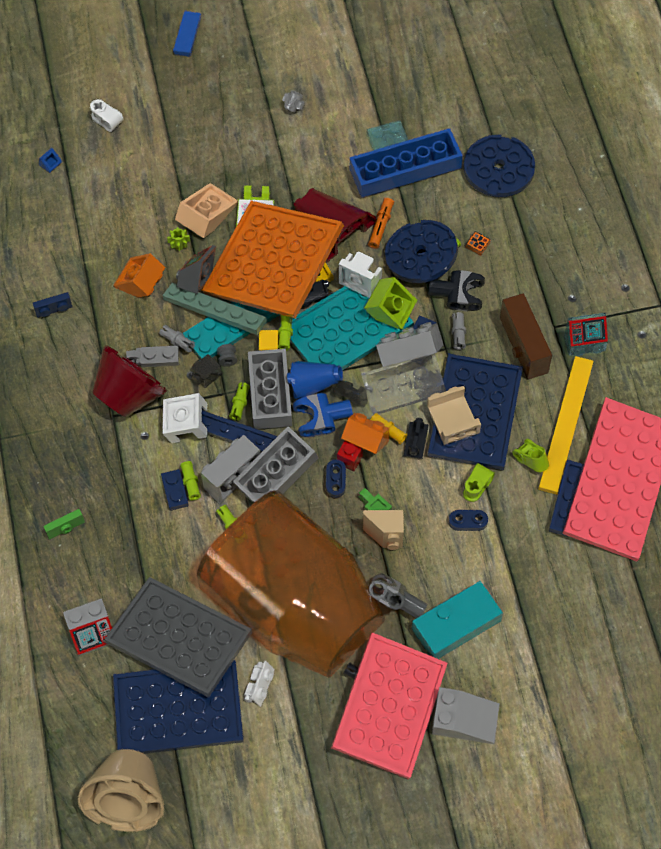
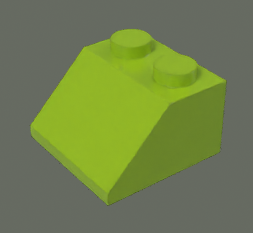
(391, 303)

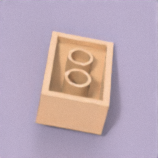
(205, 210)

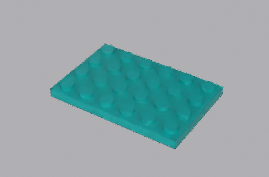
(339, 329)

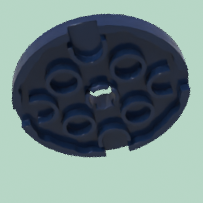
(494, 181)
(421, 267)

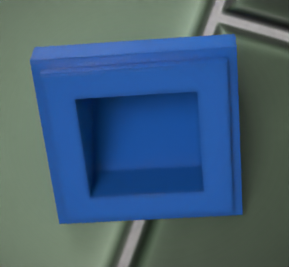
(49, 160)

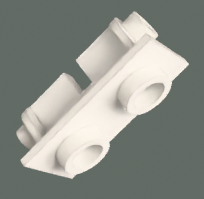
(257, 692)

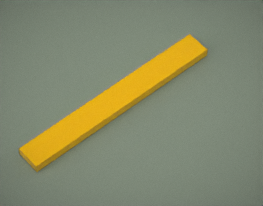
(566, 425)

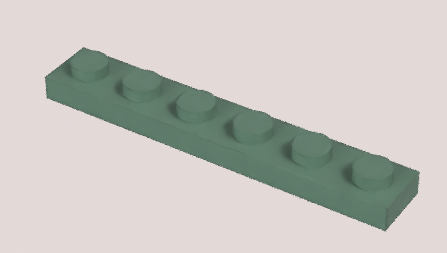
(215, 309)

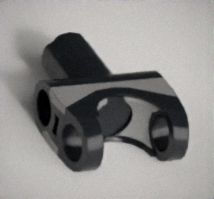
(457, 289)

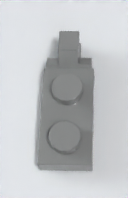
(155, 356)

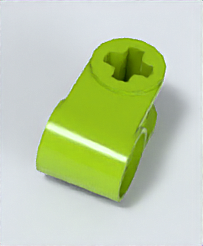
(532, 456)
(478, 482)

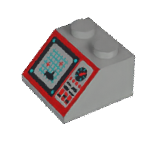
(88, 626)

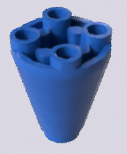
(312, 377)

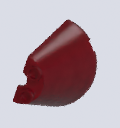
(329, 207)

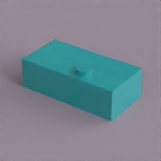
(457, 620)

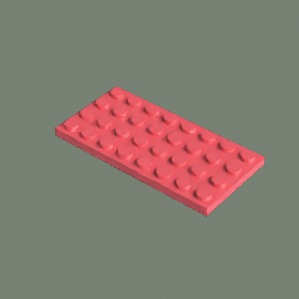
(618, 481)

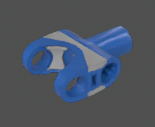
(322, 413)

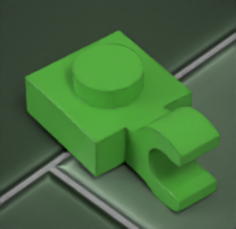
(372, 502)

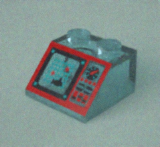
(586, 334)

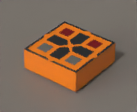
(478, 243)

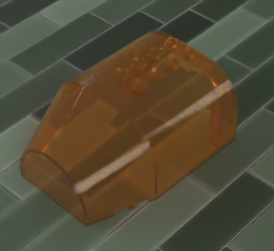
(291, 585)

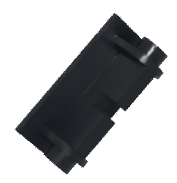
(319, 292)
(416, 439)

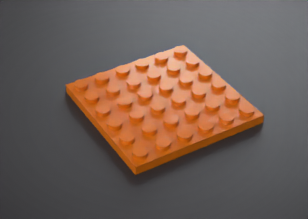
(273, 258)

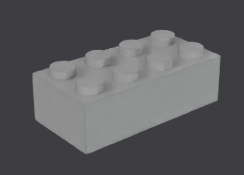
(269, 389)
(276, 466)

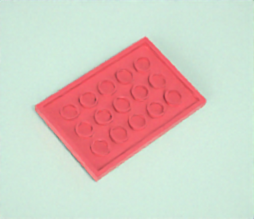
(389, 706)

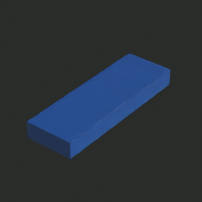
(187, 33)

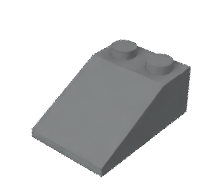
(465, 716)

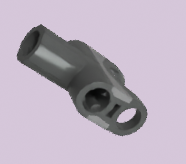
(390, 589)

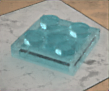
(386, 135)

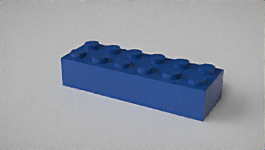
(405, 162)

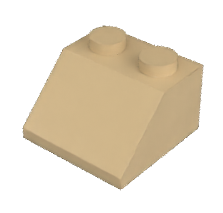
(385, 527)

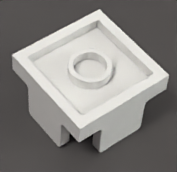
(355, 274)

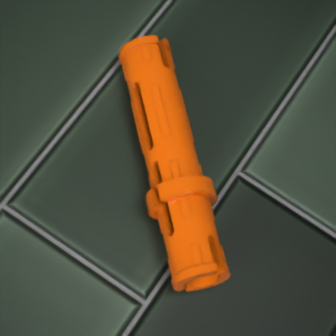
(375, 239)

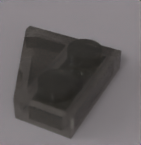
(355, 396)

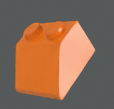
(140, 275)
(366, 433)

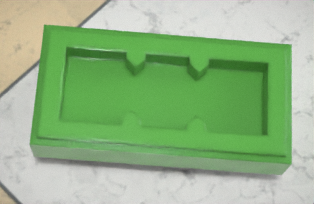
(64, 524)

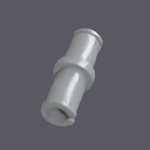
(458, 330)
(177, 338)

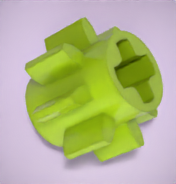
(178, 239)

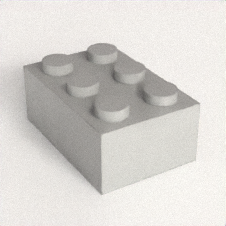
(409, 344)
(229, 464)

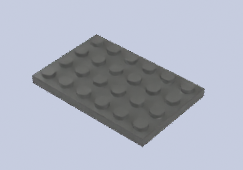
(178, 636)

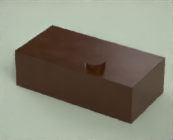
(525, 336)

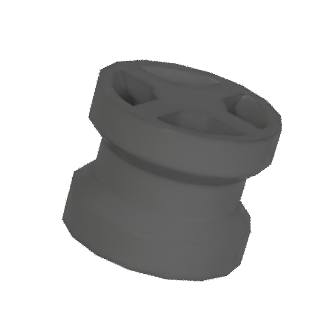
(227, 355)

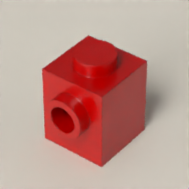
(350, 455)

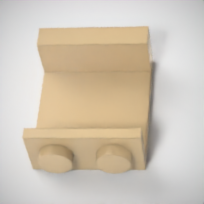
(452, 415)

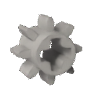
(293, 101)

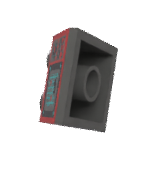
(196, 270)

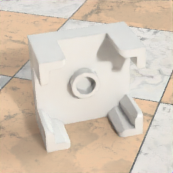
(184, 416)

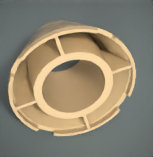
(123, 793)

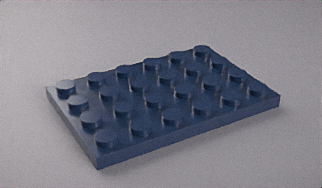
(492, 398)
(166, 715)

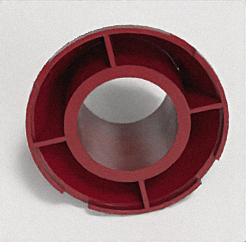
(124, 384)

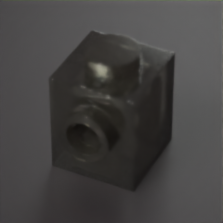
(205, 371)

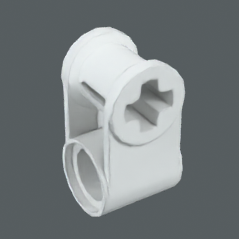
(105, 115)

